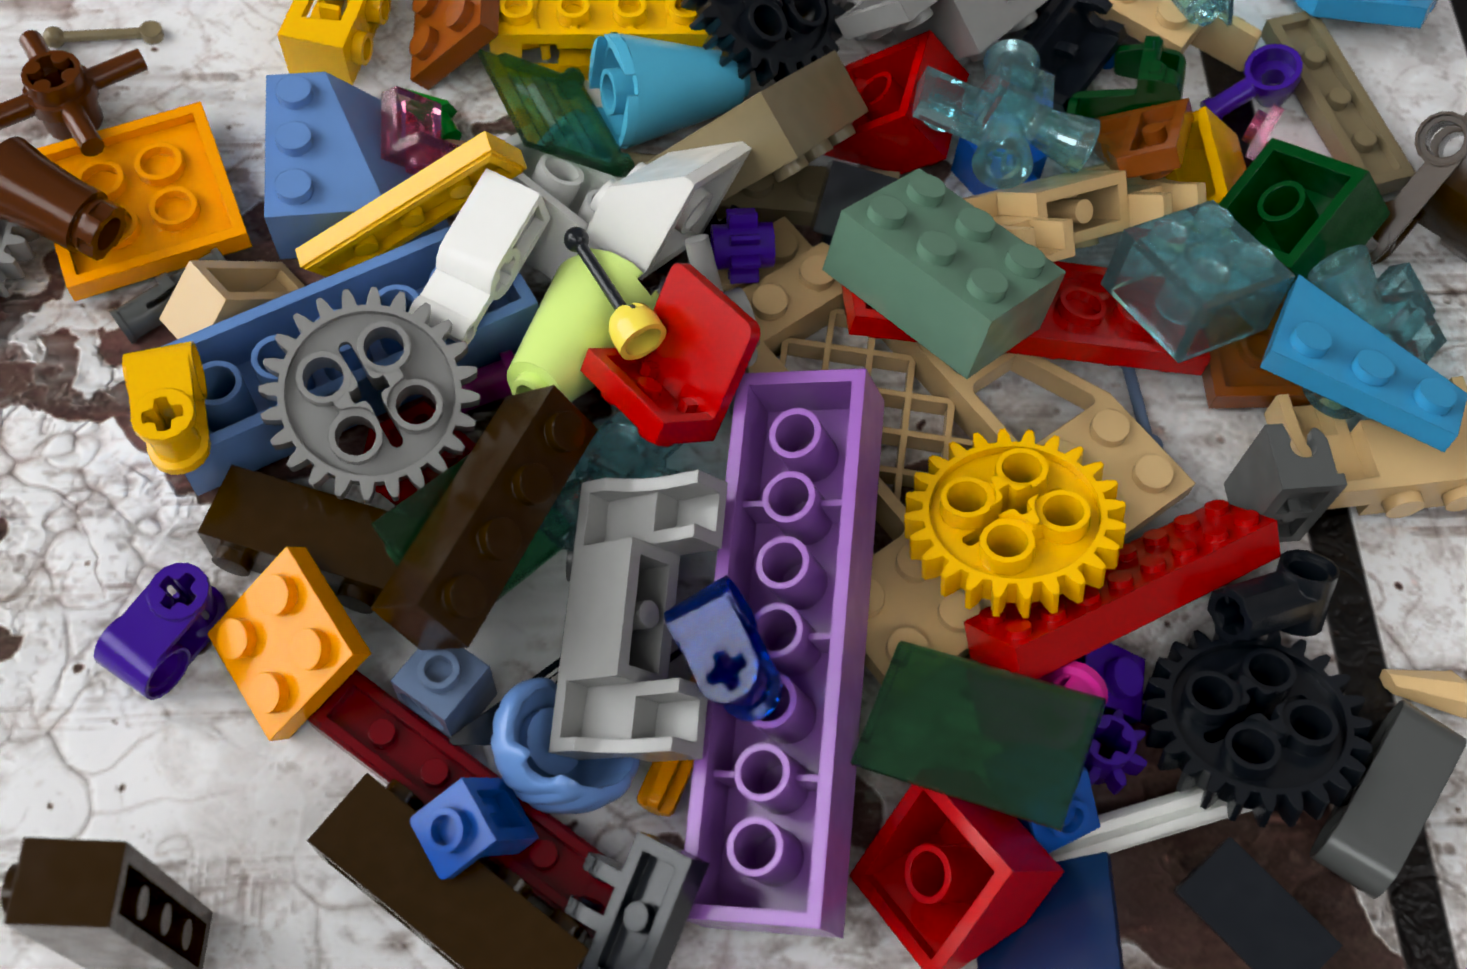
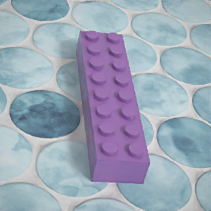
(799, 544)

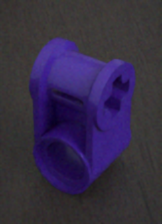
(159, 633)

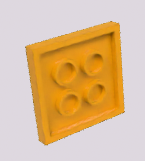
(173, 197)

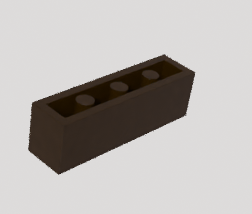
(263, 514)
(485, 520)
(103, 906)
(468, 920)

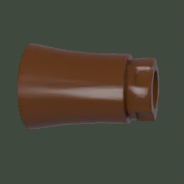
(55, 202)

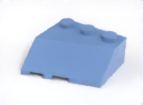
(321, 157)

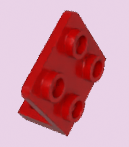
(694, 373)

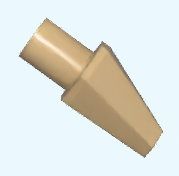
(1431, 688)

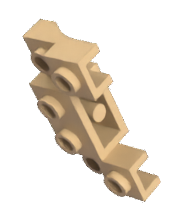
(1081, 207)
(1381, 465)

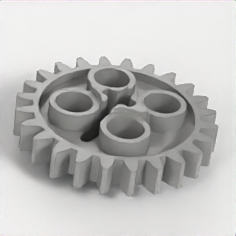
(317, 422)

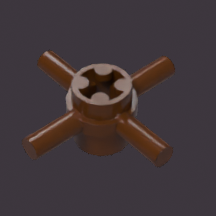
(66, 92)

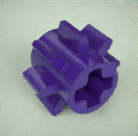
(743, 245)
(1119, 754)

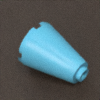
(660, 86)

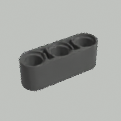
(1387, 810)

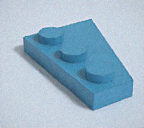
(1360, 368)

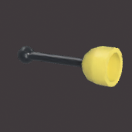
(632, 327)

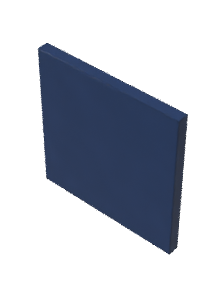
(1070, 927)

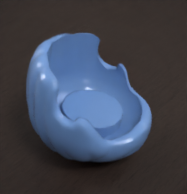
(543, 778)

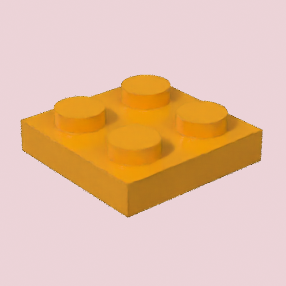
(288, 643)

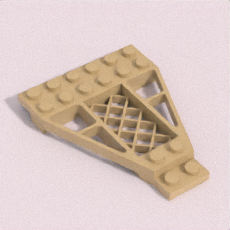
(802, 299)

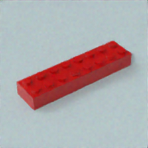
(1150, 580)

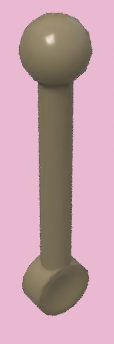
(149, 32)

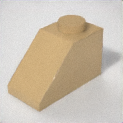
(221, 289)

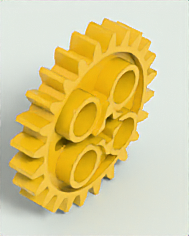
(1014, 522)

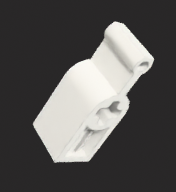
(483, 252)

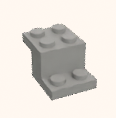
(960, 25)

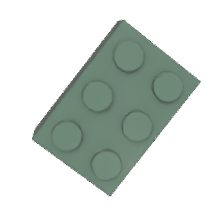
(942, 271)

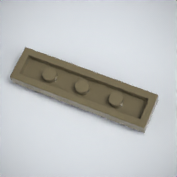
(1339, 102)

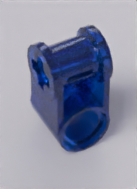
(726, 650)

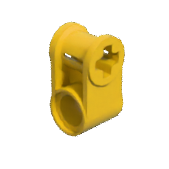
(169, 405)

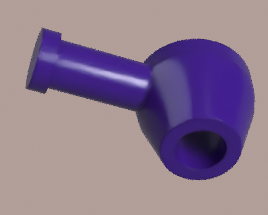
(1264, 66)

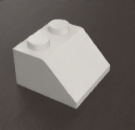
(663, 203)

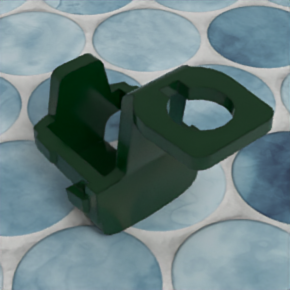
(1158, 75)

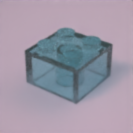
(1196, 280)

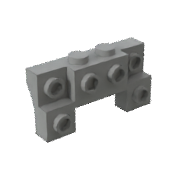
(615, 638)

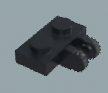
(646, 907)

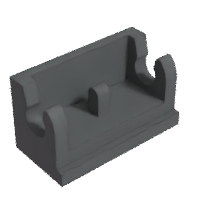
(1284, 484)

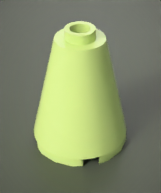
(570, 322)

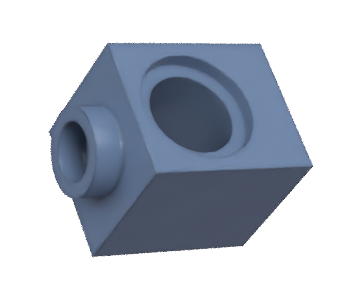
(445, 687)

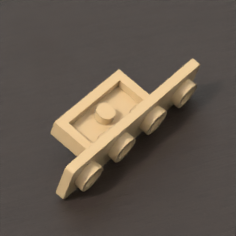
(1162, 18)

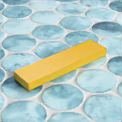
(410, 206)

